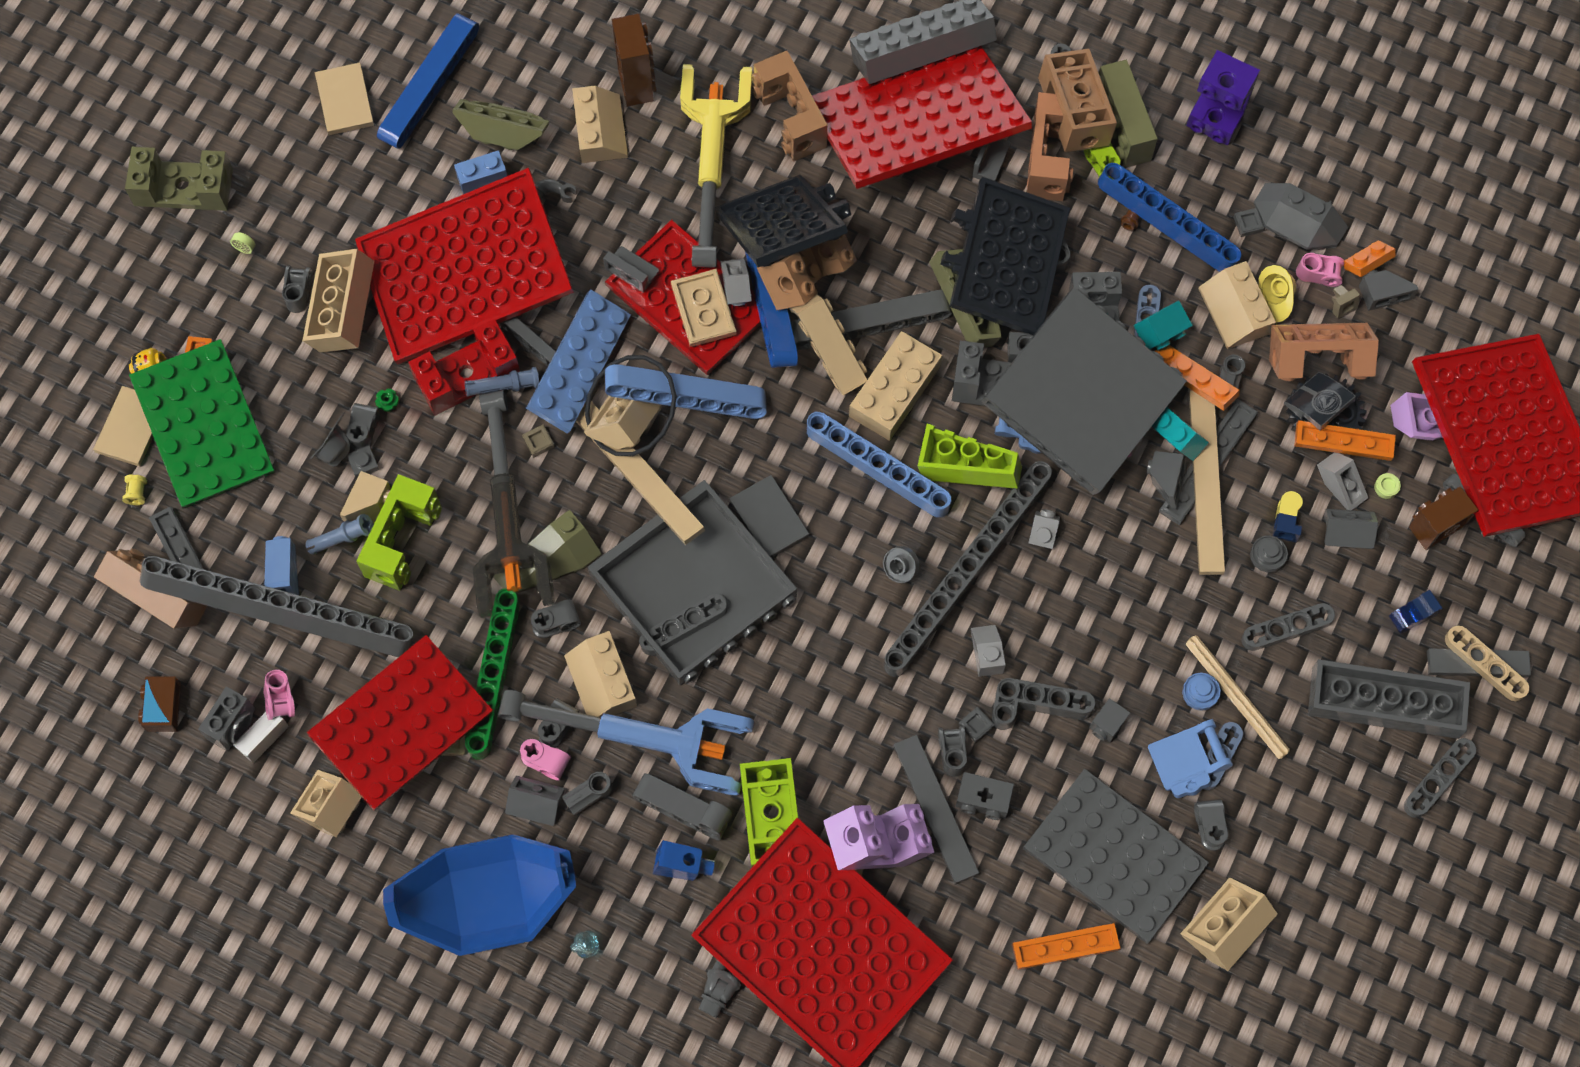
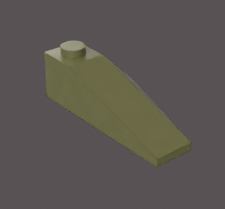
(566, 547)

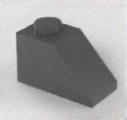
(1385, 289)
(1167, 475)

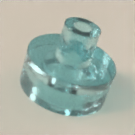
(585, 944)

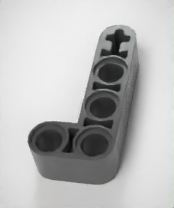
(1042, 705)
(703, 817)

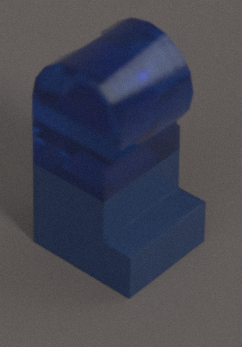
(1415, 612)

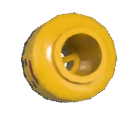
(145, 359)

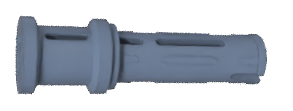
(514, 381)
(348, 531)

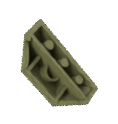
(499, 123)

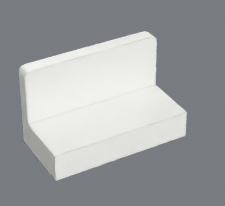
(260, 736)

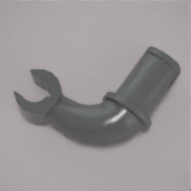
(549, 185)

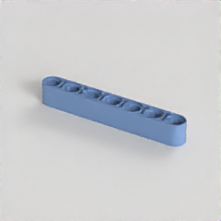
(691, 391)
(884, 474)

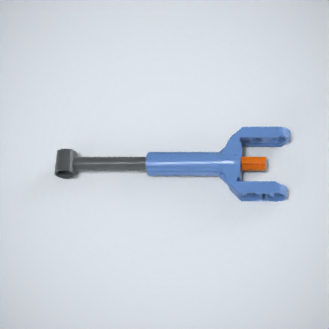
(681, 743)

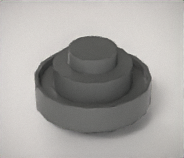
(1268, 554)
(901, 564)

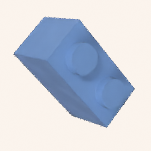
(480, 171)

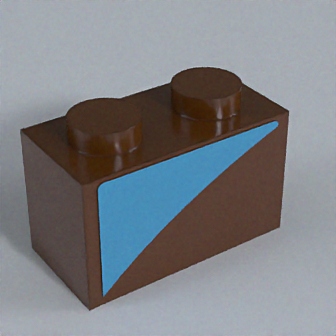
(160, 704)

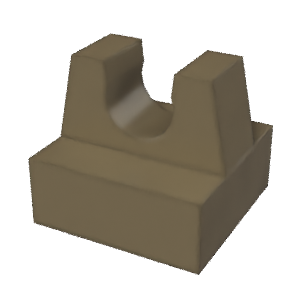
(1344, 301)

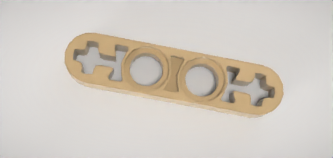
(1489, 659)

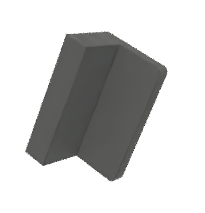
(991, 159)
(630, 268)
(1350, 528)
(534, 800)

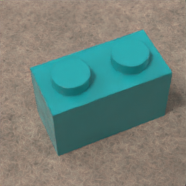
(1163, 325)
(1180, 434)

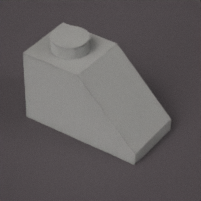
(736, 282)
(1343, 480)
(988, 650)

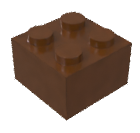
(1443, 517)

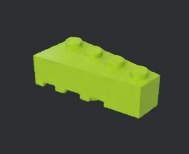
(966, 461)

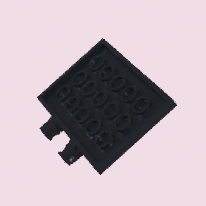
(784, 219)
(1007, 256)

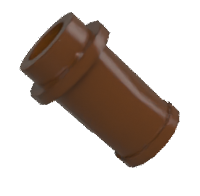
(1130, 220)

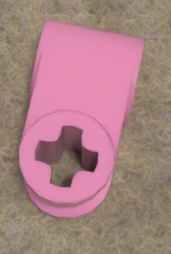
(1323, 269)
(278, 699)
(548, 760)

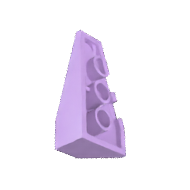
(1414, 417)

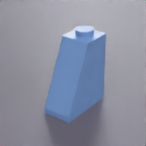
(281, 565)

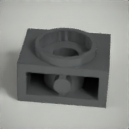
(227, 719)

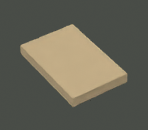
(344, 99)
(703, 307)
(126, 430)

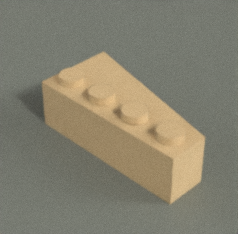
(830, 344)

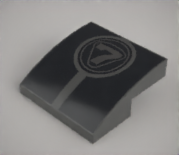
(1320, 400)

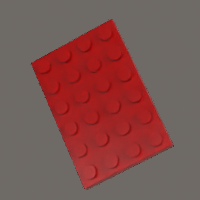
(672, 254)
(399, 722)

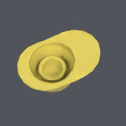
(1278, 290)

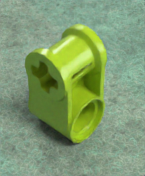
(1100, 157)

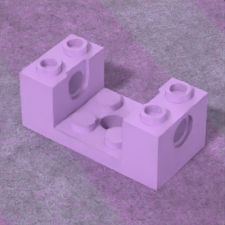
(878, 841)

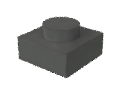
(362, 461)

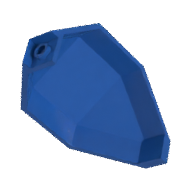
(481, 894)

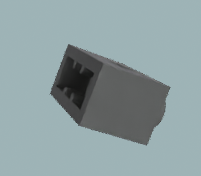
(997, 793)

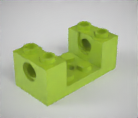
(377, 557)
(764, 786)

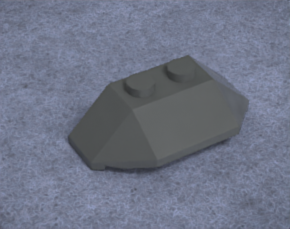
(1299, 216)

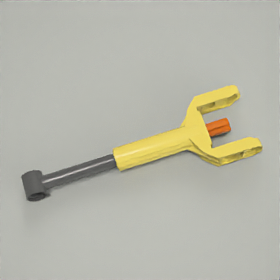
(713, 116)

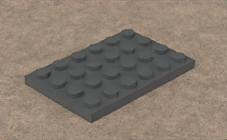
(1115, 856)

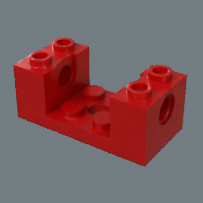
(441, 379)

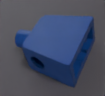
(670, 861)

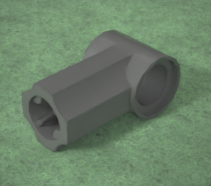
(1232, 377)
(586, 795)

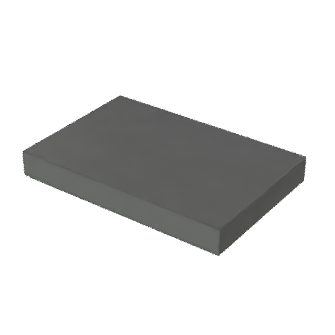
(769, 516)

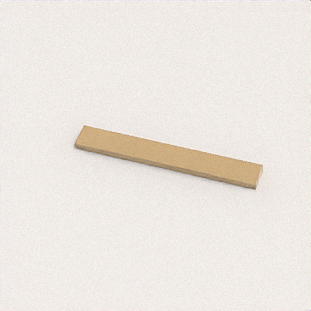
(651, 487)
(1207, 489)

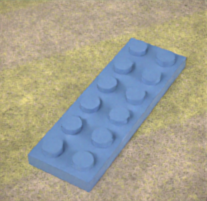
(578, 361)

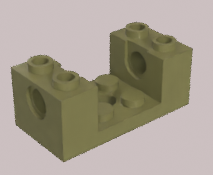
(156, 181)

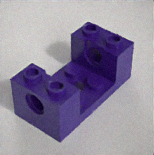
(1223, 97)

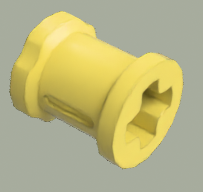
(134, 489)

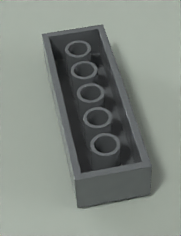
(922, 39)
(1389, 699)

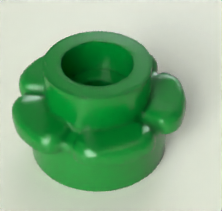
(388, 405)

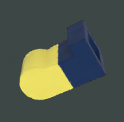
(1286, 517)

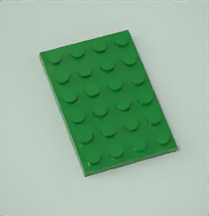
(201, 423)

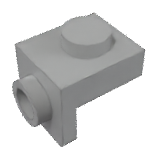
(1044, 528)

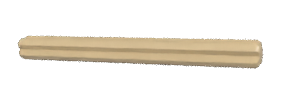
(1238, 697)

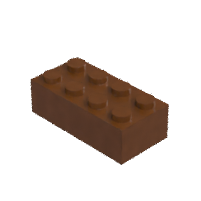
(634, 59)

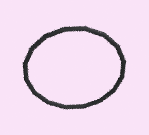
(672, 410)

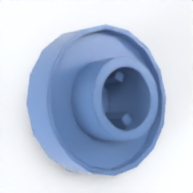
(1201, 691)

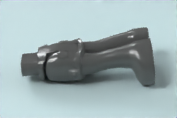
(718, 989)

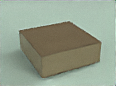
(538, 441)

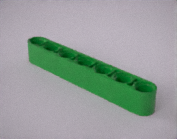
(494, 661)

